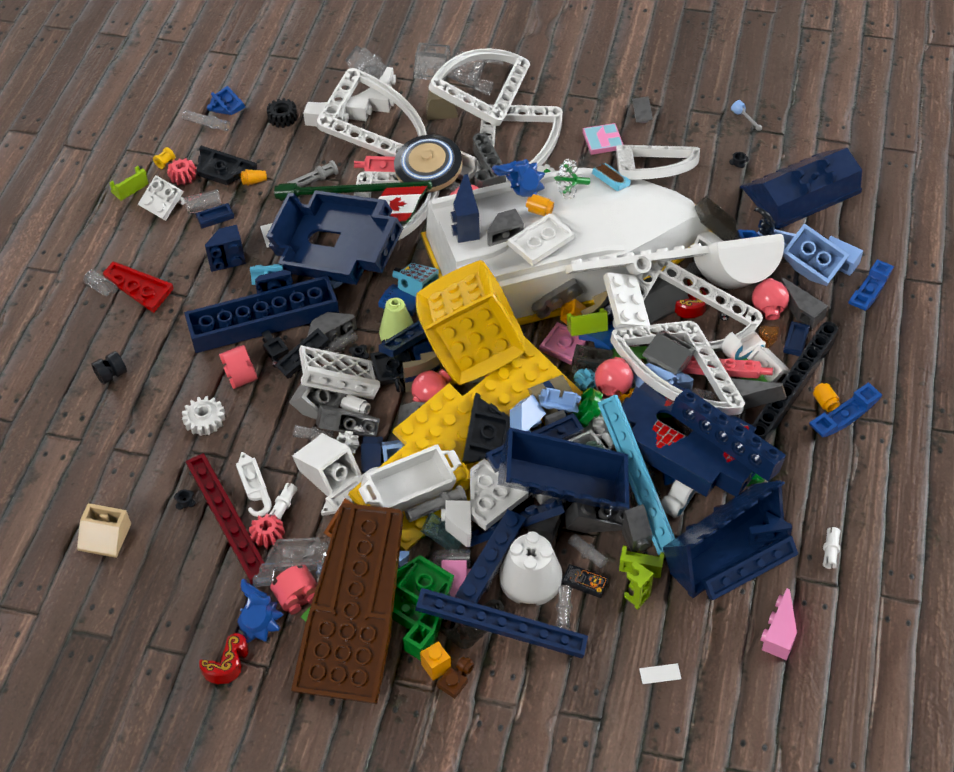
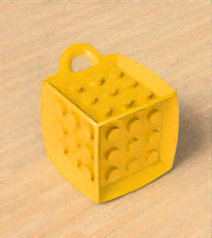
(469, 323)

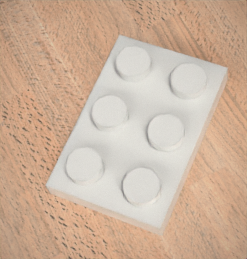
(541, 239)
(626, 300)

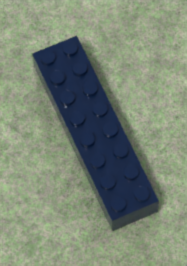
(256, 313)

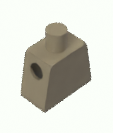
(439, 108)

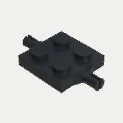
(390, 369)

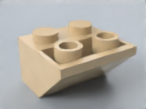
(103, 530)

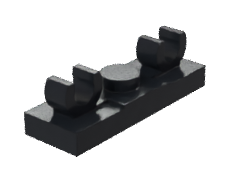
(291, 362)

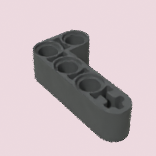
(487, 158)

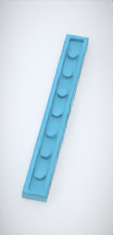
(638, 473)

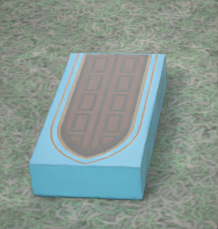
(611, 177)

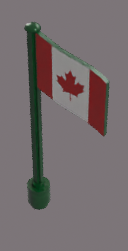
(401, 196)

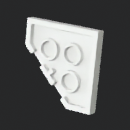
(487, 498)

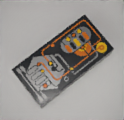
(585, 581)

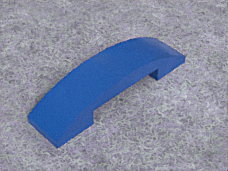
(872, 285)
(846, 413)

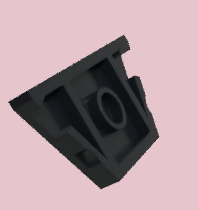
(221, 166)
(485, 430)

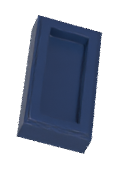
(214, 215)
(796, 338)

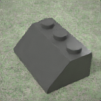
(662, 298)

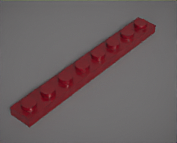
(225, 515)

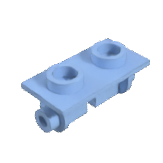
(550, 399)

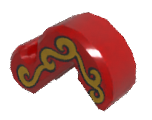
(691, 307)
(230, 664)

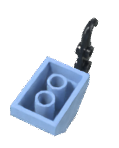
(806, 250)

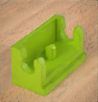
(130, 184)
(587, 323)
(650, 562)
(640, 583)

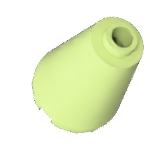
(394, 318)

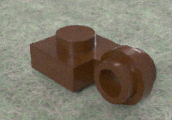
(453, 681)

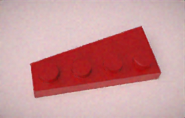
(140, 286)

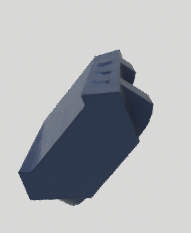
(273, 280)

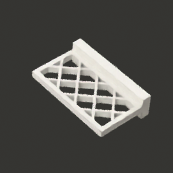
(335, 379)

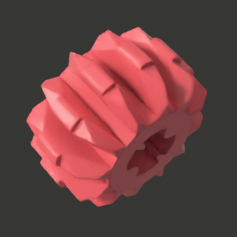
(182, 171)
(266, 530)

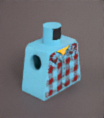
(415, 277)

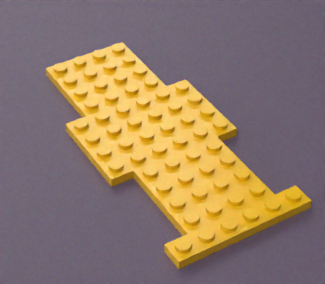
(447, 417)

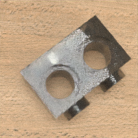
(589, 357)

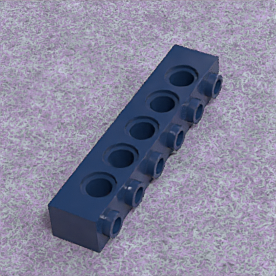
(728, 434)

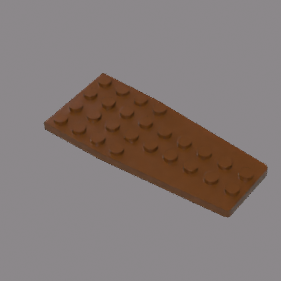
(352, 607)

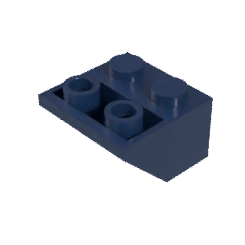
(225, 249)

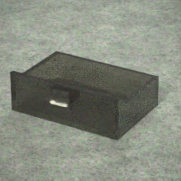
(717, 219)

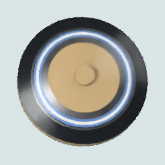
(429, 159)

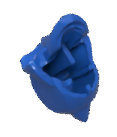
(522, 176)
(258, 614)

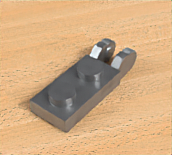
(557, 298)

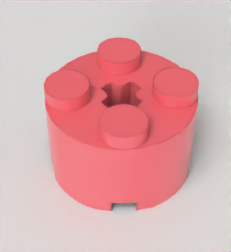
(238, 366)
(294, 588)

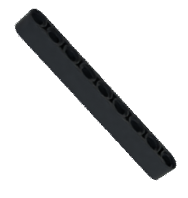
(796, 379)

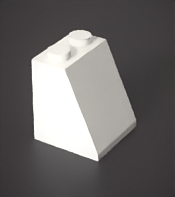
(327, 463)

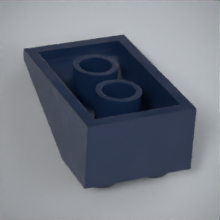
(465, 214)

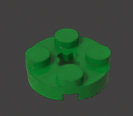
(589, 406)

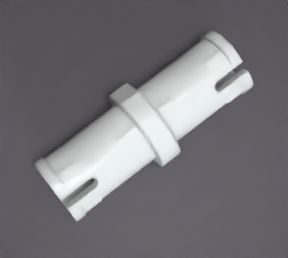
(283, 501)
(831, 548)

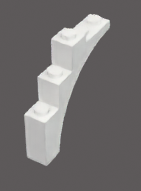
(358, 106)

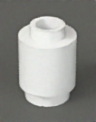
(355, 404)

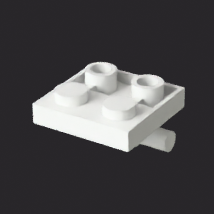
(161, 198)

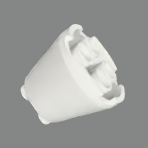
(531, 570)

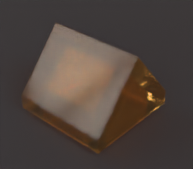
(768, 334)

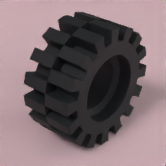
(275, 114)

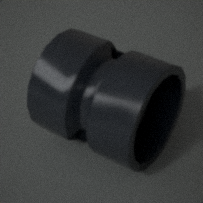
(111, 366)

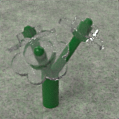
(568, 169)

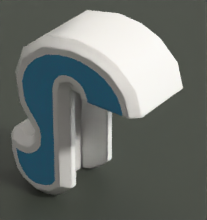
(741, 348)
(677, 499)

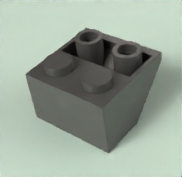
(669, 352)

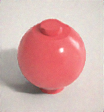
(770, 298)
(614, 376)
(428, 384)

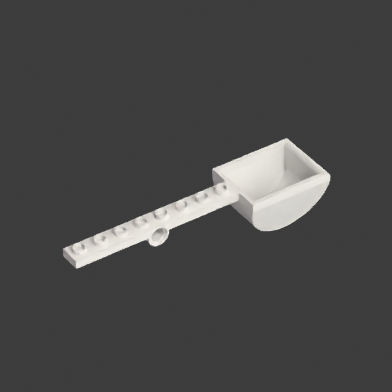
(723, 263)

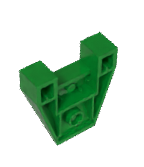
(410, 579)

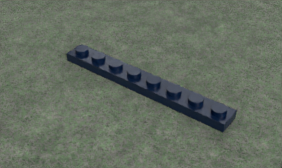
(501, 623)

